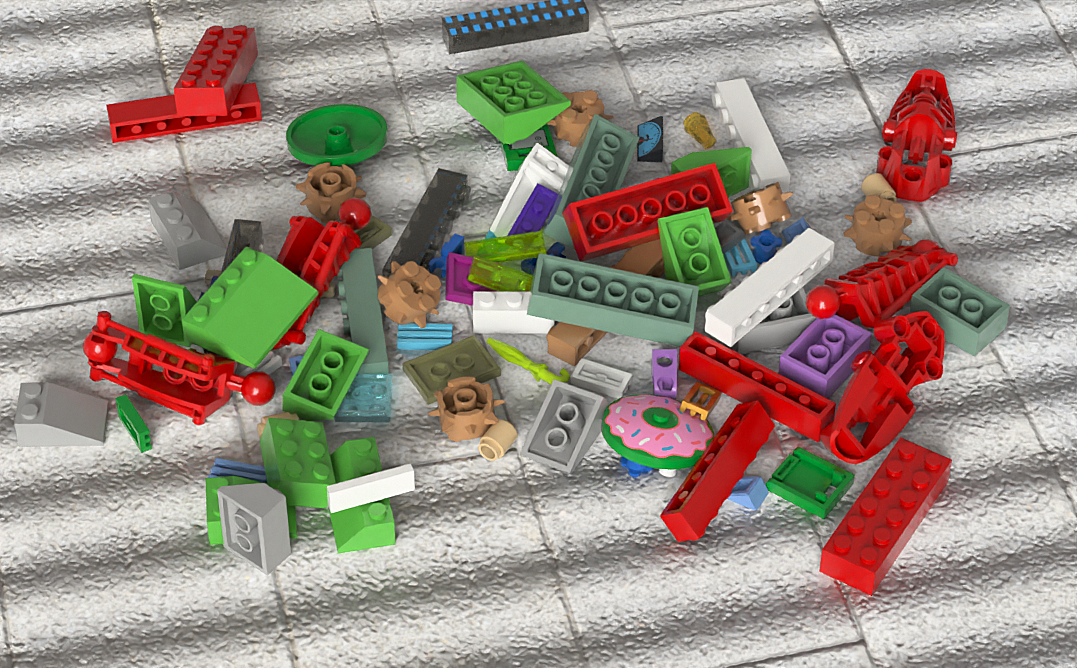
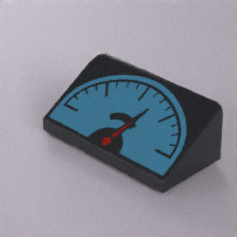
(650, 141)

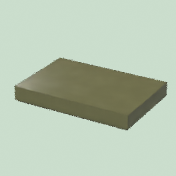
(459, 359)

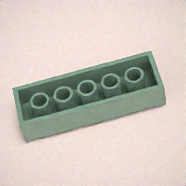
(594, 170)
(612, 300)

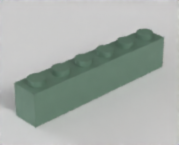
(363, 309)

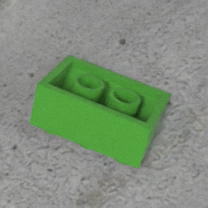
(323, 377)

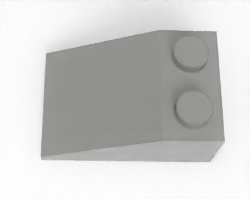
(59, 416)
(565, 427)

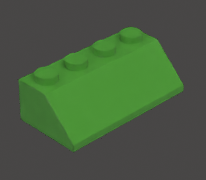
(367, 524)

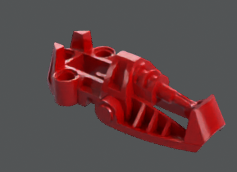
(920, 130)
(882, 385)

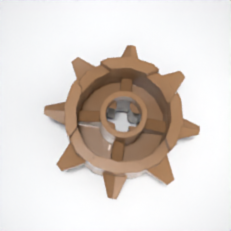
(574, 119)
(328, 188)
(761, 208)
(877, 225)
(409, 293)
(465, 408)

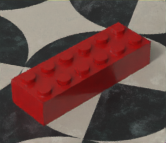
(216, 71)
(632, 213)
(885, 516)

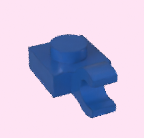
(455, 245)

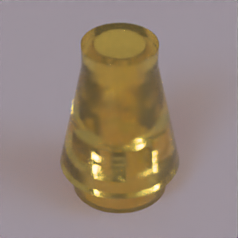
(699, 129)

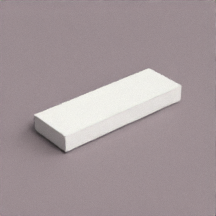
(370, 488)

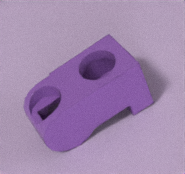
(664, 374)

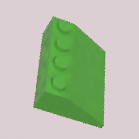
(510, 100)
(248, 308)

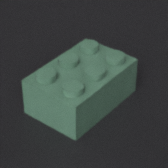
(962, 310)

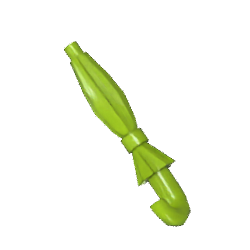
(515, 356)

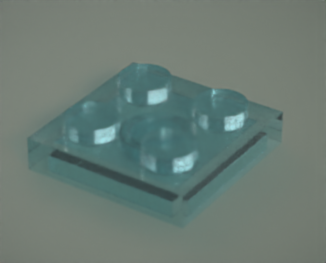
(367, 399)

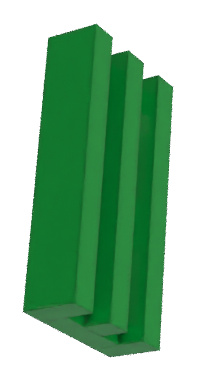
(133, 423)

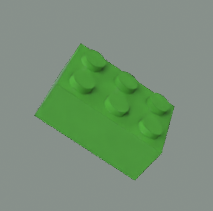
(297, 461)

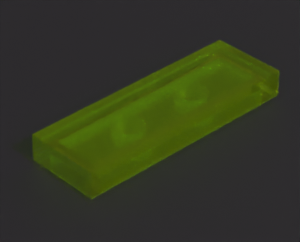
(508, 247)
(498, 276)

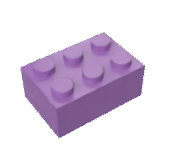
(824, 354)

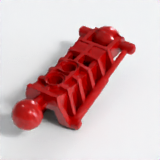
(318, 253)
(879, 287)
(190, 380)

